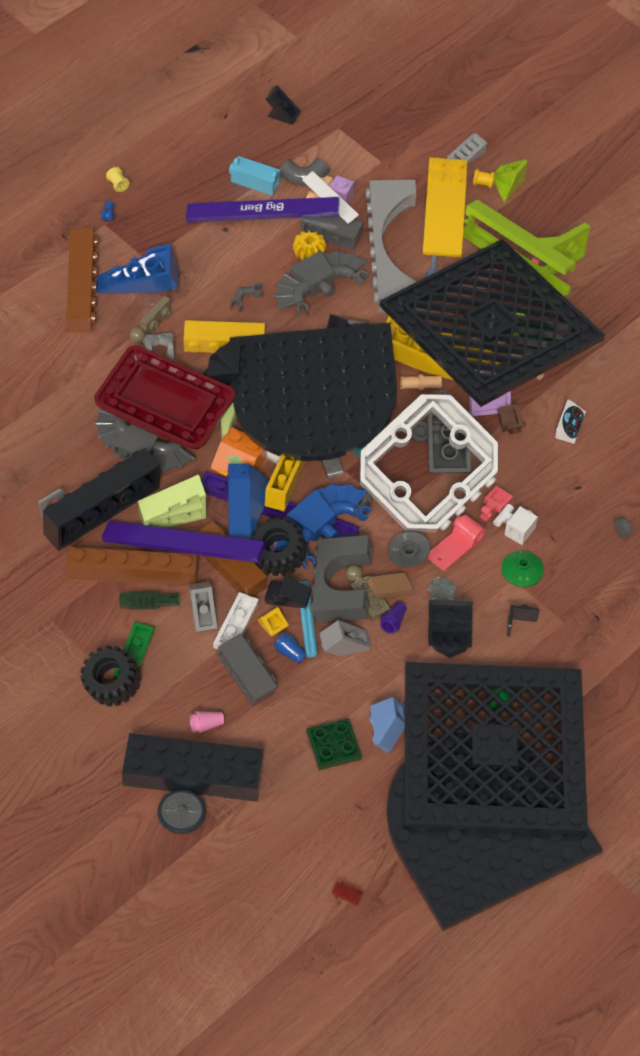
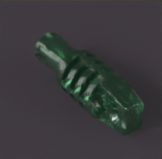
(147, 600)

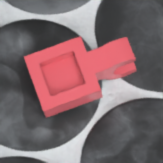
(495, 501)

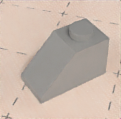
(202, 606)
(344, 639)

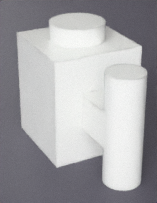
(518, 525)

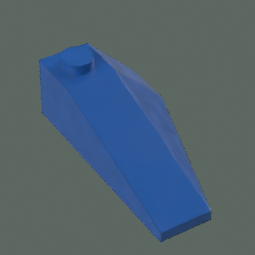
(147, 274)
(244, 499)

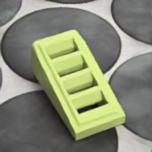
(227, 420)

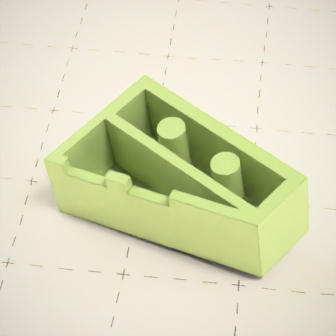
(174, 505)

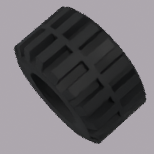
(287, 559)
(102, 662)

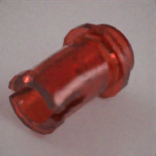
(347, 893)

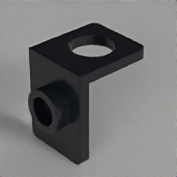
(522, 613)

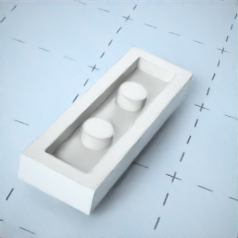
(237, 618)

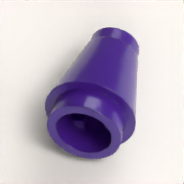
(393, 618)

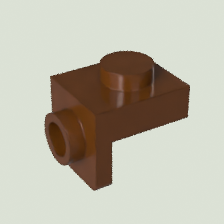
(510, 419)

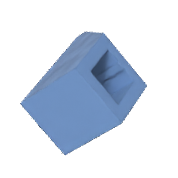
(387, 723)

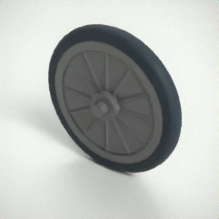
(181, 811)

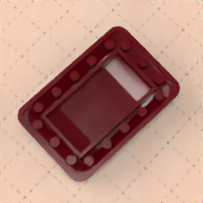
(164, 397)

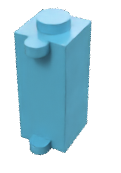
(254, 175)

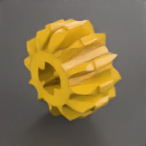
(308, 244)

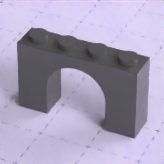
(331, 557)

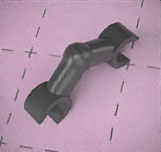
(240, 292)

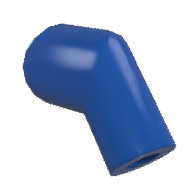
(107, 211)

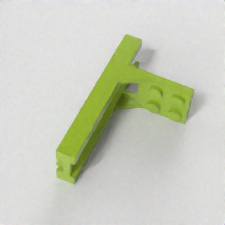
(557, 252)

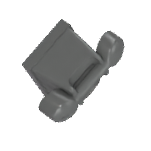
(441, 455)

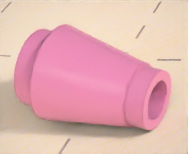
(203, 720)

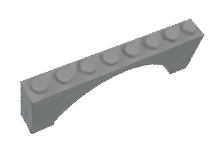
(385, 203)

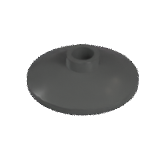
(407, 543)

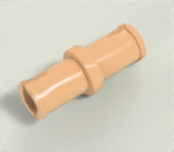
(420, 382)

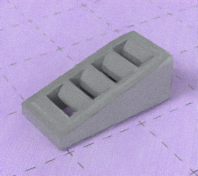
(474, 143)

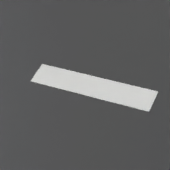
(324, 190)

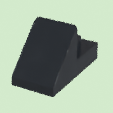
(282, 107)
(288, 593)

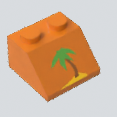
(237, 449)

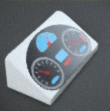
(570, 422)

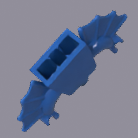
(319, 512)

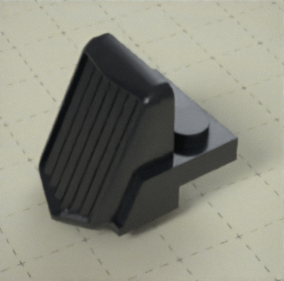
(450, 626)

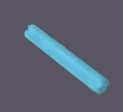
(308, 629)

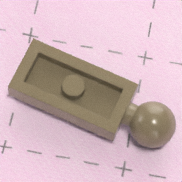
(151, 320)
(378, 606)

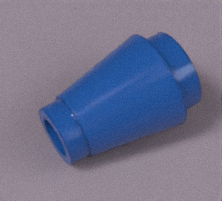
(289, 647)

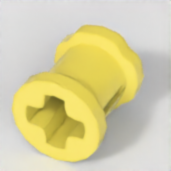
(118, 180)

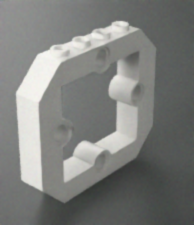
(458, 421)

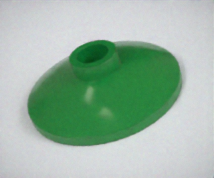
(522, 575)

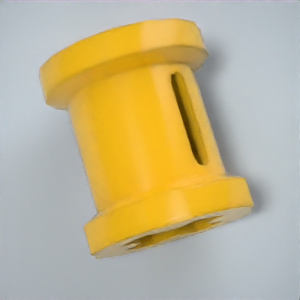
(483, 178)

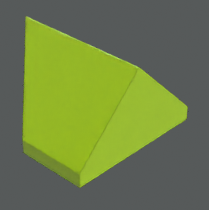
(510, 177)

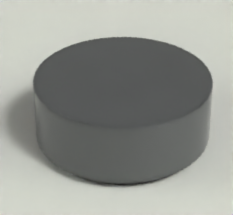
(622, 528)

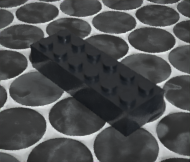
(101, 499)
(193, 766)

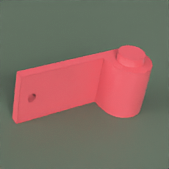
(465, 536)

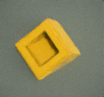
(273, 621)

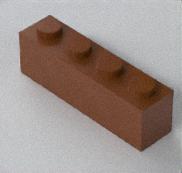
(242, 575)

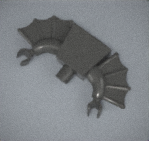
(316, 276)
(127, 439)

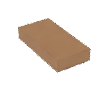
(390, 585)

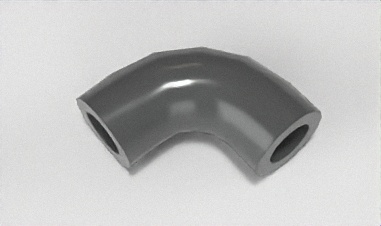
(295, 174)

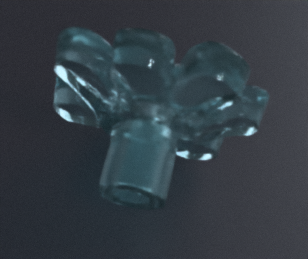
(442, 589)

